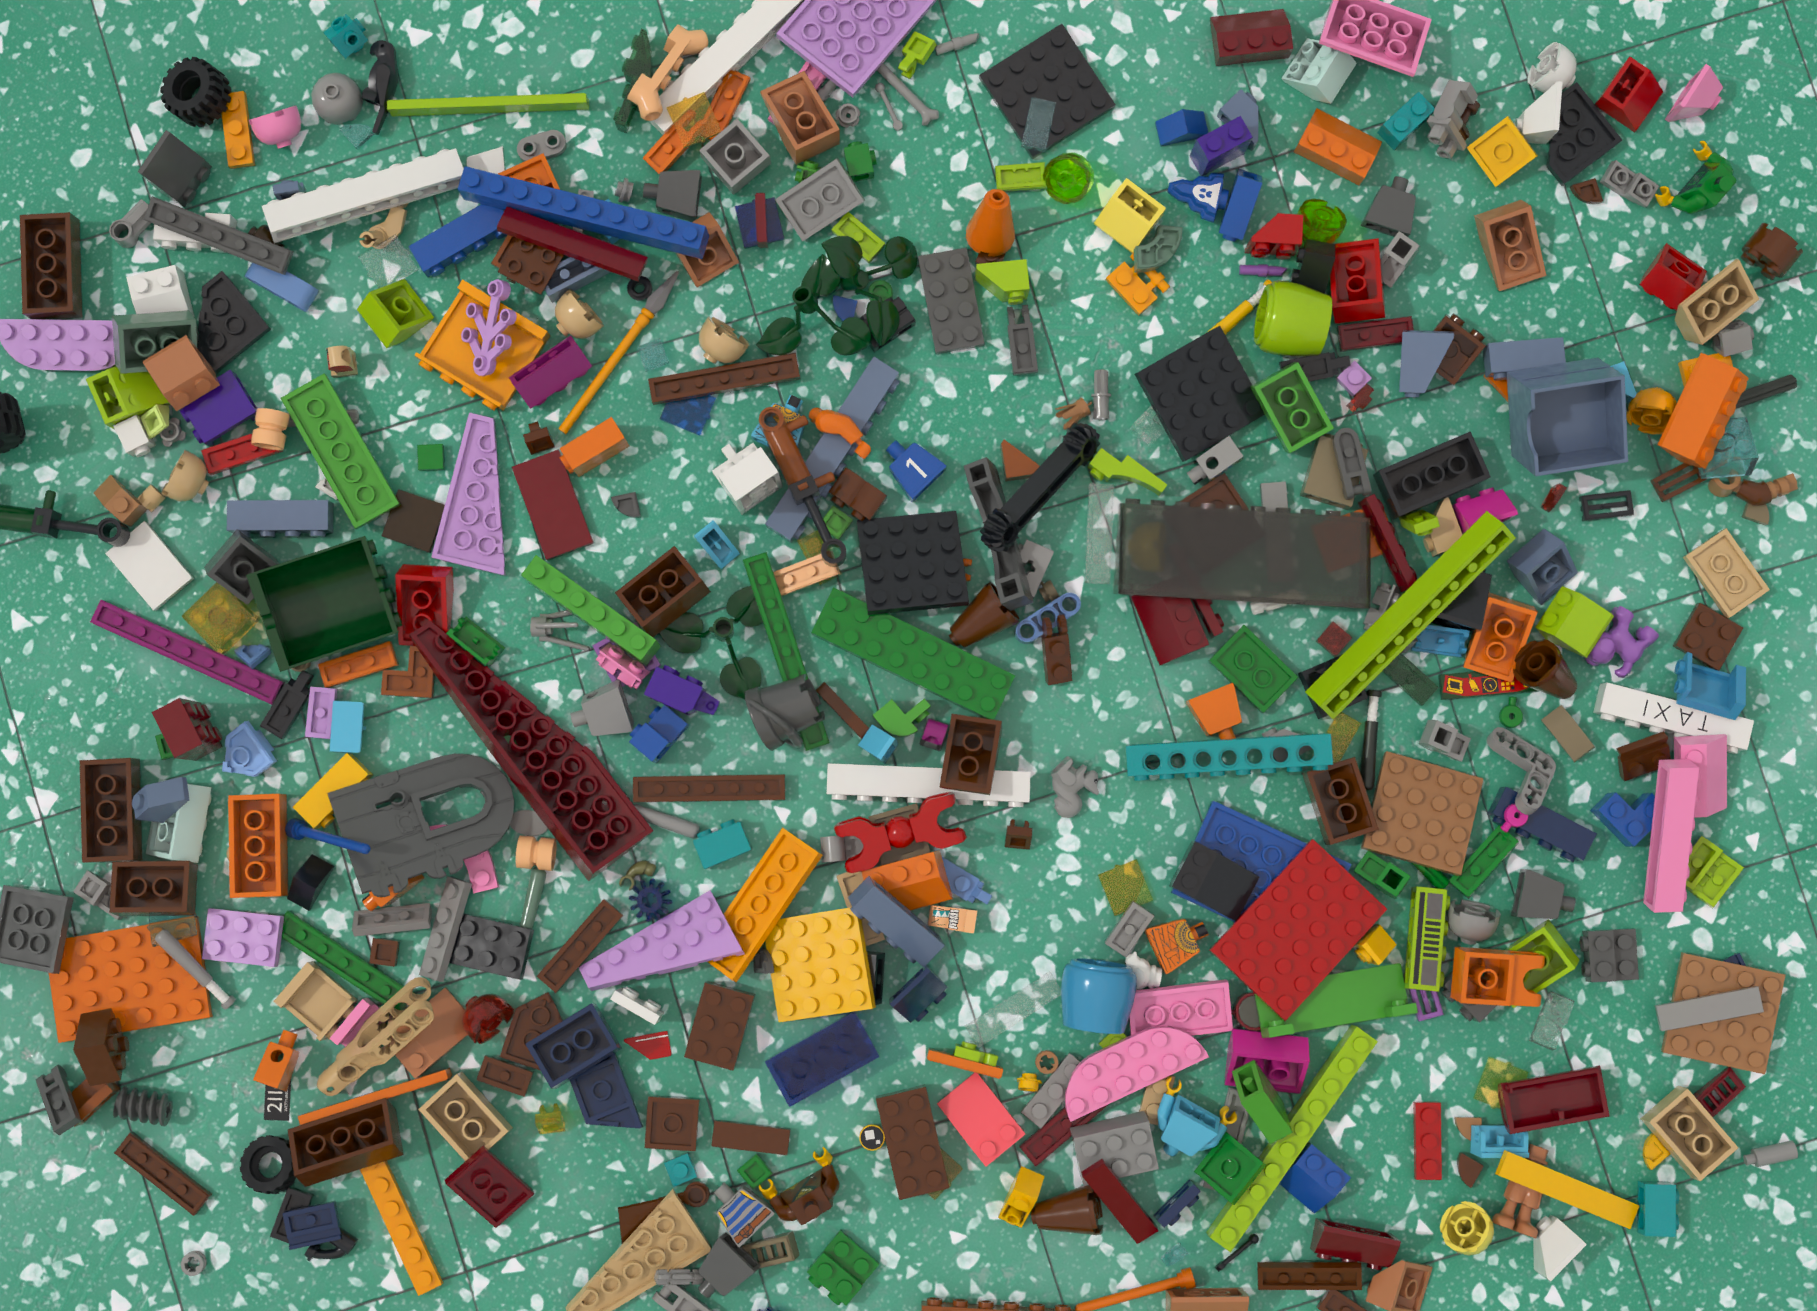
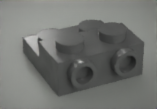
(1609, 955)

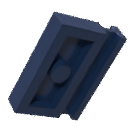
(1185, 1196)
(312, 1225)

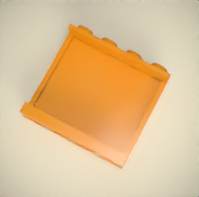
(455, 358)

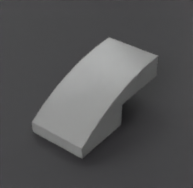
(95, 891)

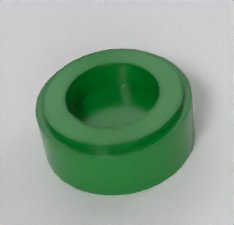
(881, 289)

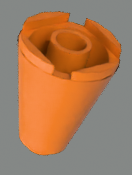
(992, 225)

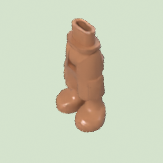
(1525, 1196)

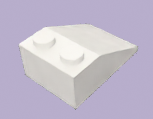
(160, 291)

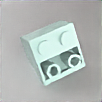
(1319, 71)

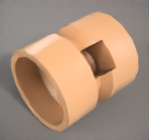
(270, 429)
(534, 852)

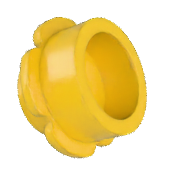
(1028, 1082)

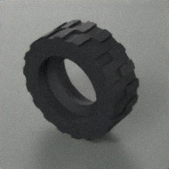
(252, 1157)

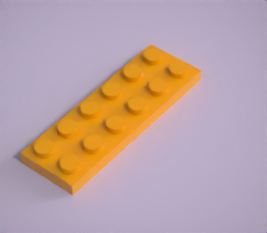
(766, 898)

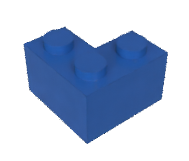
(659, 734)
(1625, 821)

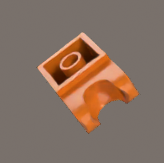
(1502, 977)

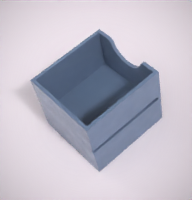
(1567, 416)

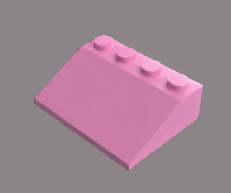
(1376, 33)

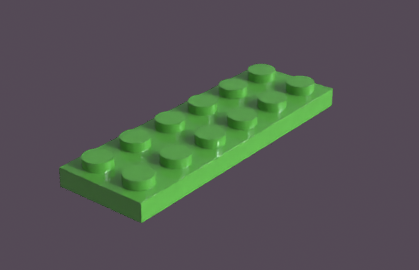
(340, 451)

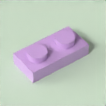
(320, 712)

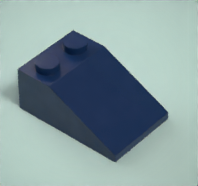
(918, 994)

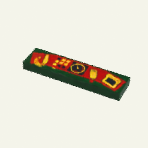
(1477, 684)

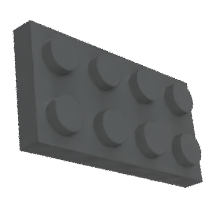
(951, 300)

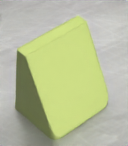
(156, 420)

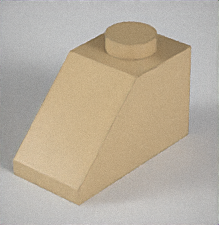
(1447, 534)

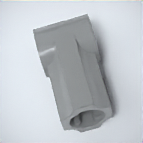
(133, 222)

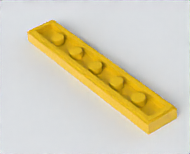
(1567, 1189)

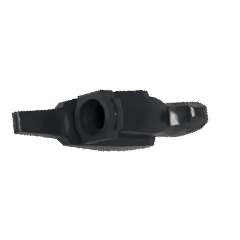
(382, 80)

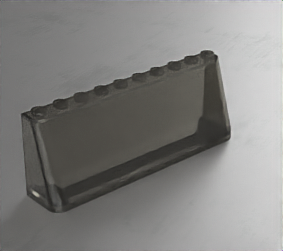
(1243, 554)

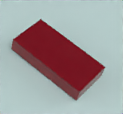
(761, 220)

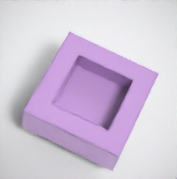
(1353, 378)

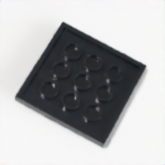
(1050, 71)
(1200, 393)
(912, 562)

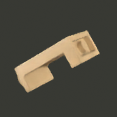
(317, 1000)

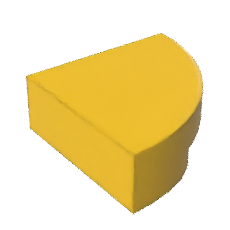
(1654, 1152)

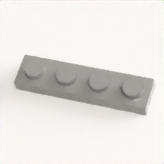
(445, 929)

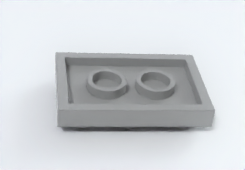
(820, 199)

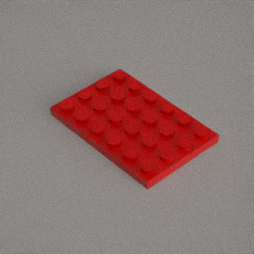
(1298, 929)

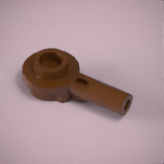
(695, 1194)

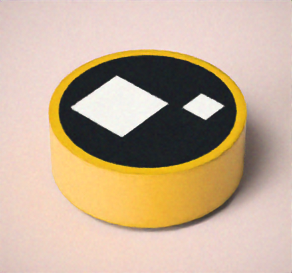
(872, 1137)

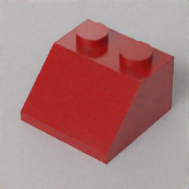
(1672, 277)

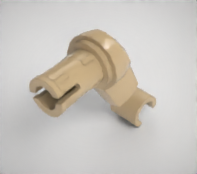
(392, 225)

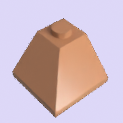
(1399, 1286)

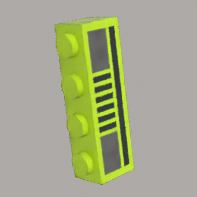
(1425, 939)

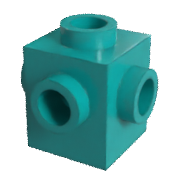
(346, 35)

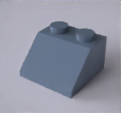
(1542, 566)

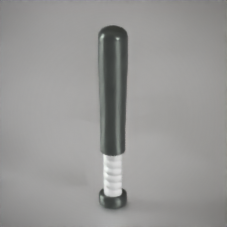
(1368, 757)

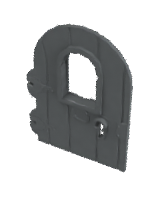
(398, 832)

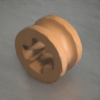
(1043, 1069)

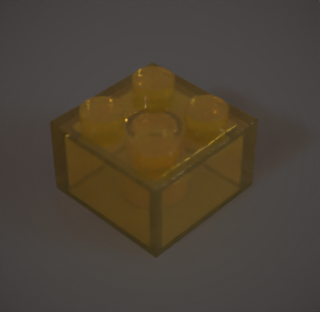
(220, 618)

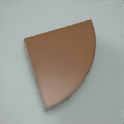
(1464, 1125)

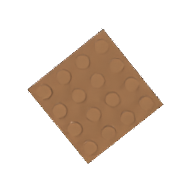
(1423, 813)
(1731, 1042)

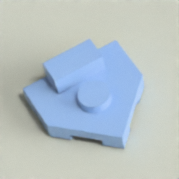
(247, 751)

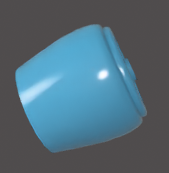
(1097, 995)

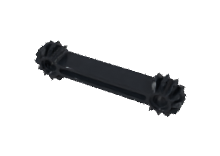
(1004, 524)

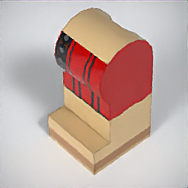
(341, 361)

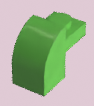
(896, 722)

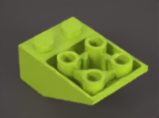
(124, 394)

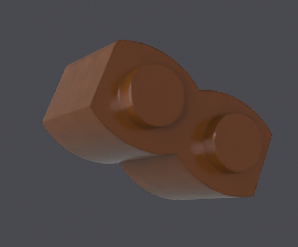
(857, 495)

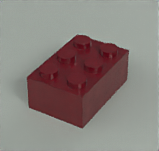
(188, 729)

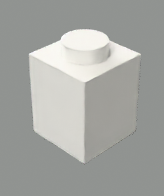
(134, 436)

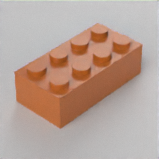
(258, 845)

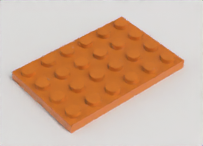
(128, 976)

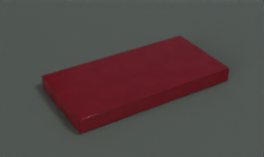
(552, 505)

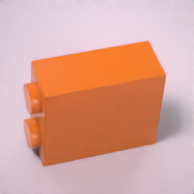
(593, 447)

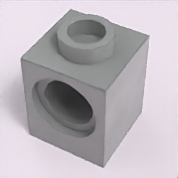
(1733, 338)

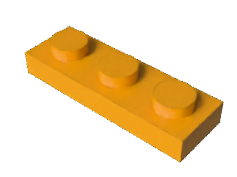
(238, 132)

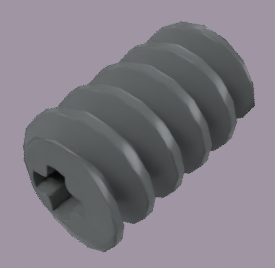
(142, 1107)

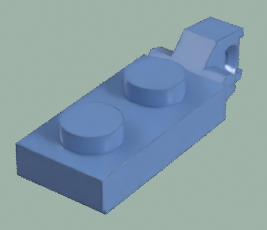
(965, 884)

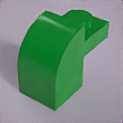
(1382, 875)

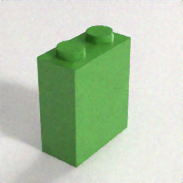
(1262, 1101)

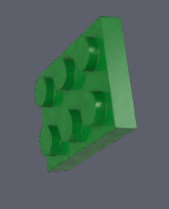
(1253, 669)

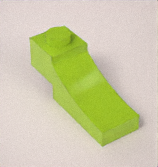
(1106, 466)

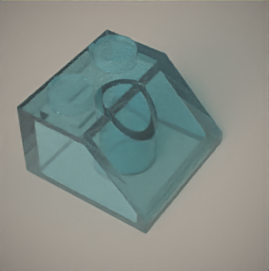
(1734, 452)

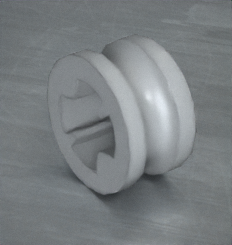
(188, 1270)

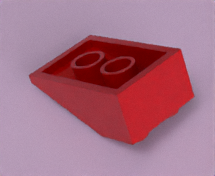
(1357, 282)
(423, 596)

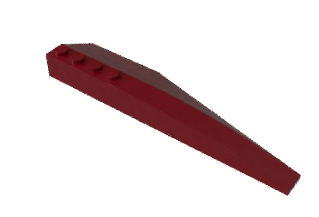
(547, 765)

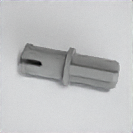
(1101, 395)

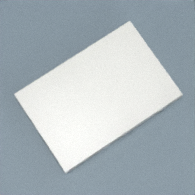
(150, 566)

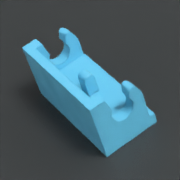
(1492, 1140)

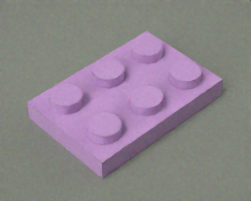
(243, 937)

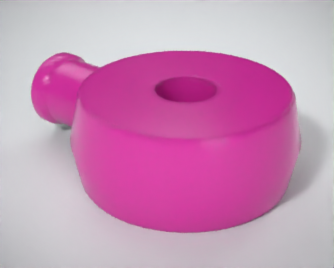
(1510, 820)

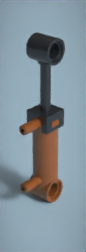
(798, 477)

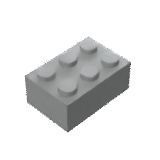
(1121, 1141)

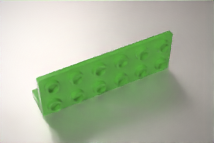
(1343, 1000)

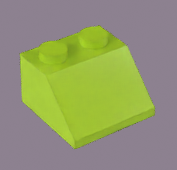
(1005, 280)
(394, 312)
(1574, 622)

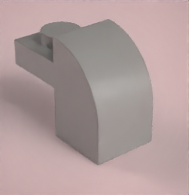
(1397, 258)
(1444, 740)

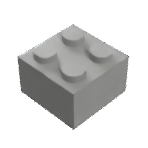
(735, 156)

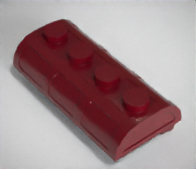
(1553, 1100)

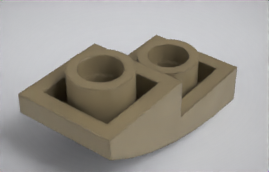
(1568, 733)

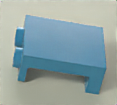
(1710, 689)

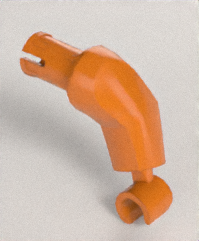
(839, 423)

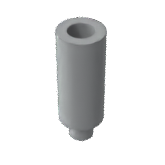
(1772, 1154)

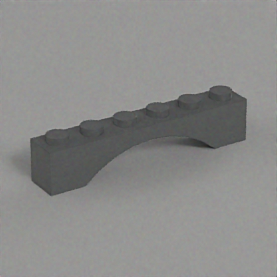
(1008, 566)

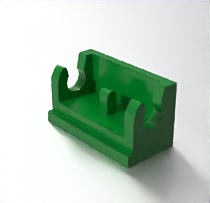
(476, 641)

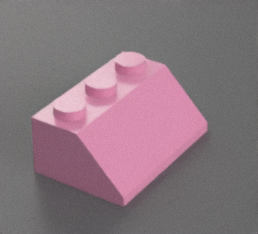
(1710, 755)

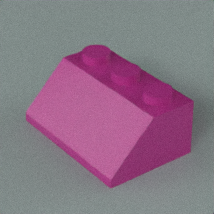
(1280, 1058)

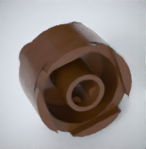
(1771, 251)

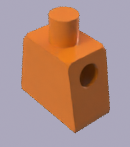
(1217, 711)
(278, 1073)

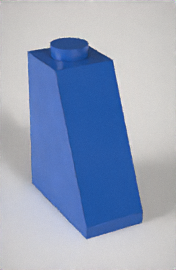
(1240, 205)

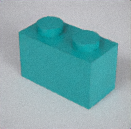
(1406, 120)
(722, 844)
(1657, 1208)

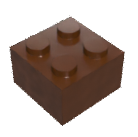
(101, 1047)

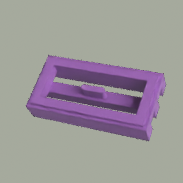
(1429, 1014)

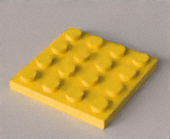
(820, 965)

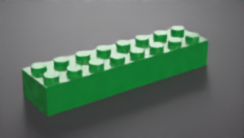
(913, 655)

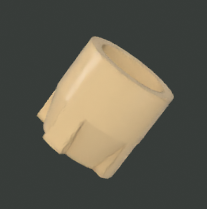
(151, 498)

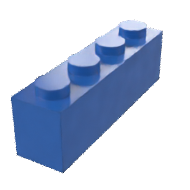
(457, 239)

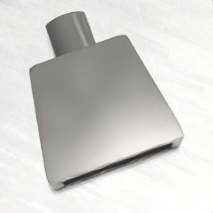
(605, 711)

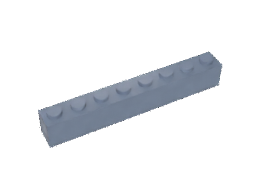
(832, 449)

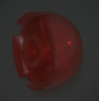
(484, 1015)

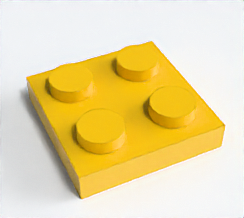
(1502, 151)

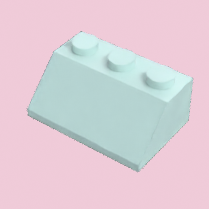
(182, 833)

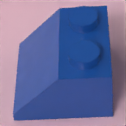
(1314, 1178)

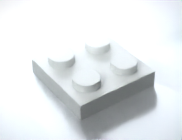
(629, 999)

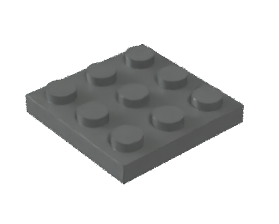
(33, 928)

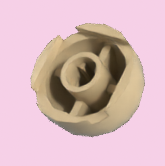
(576, 316)
(721, 342)
(186, 478)

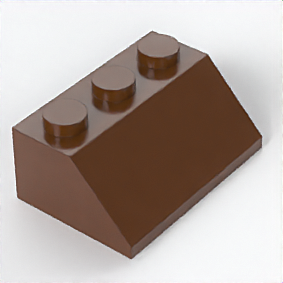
(1340, 801)

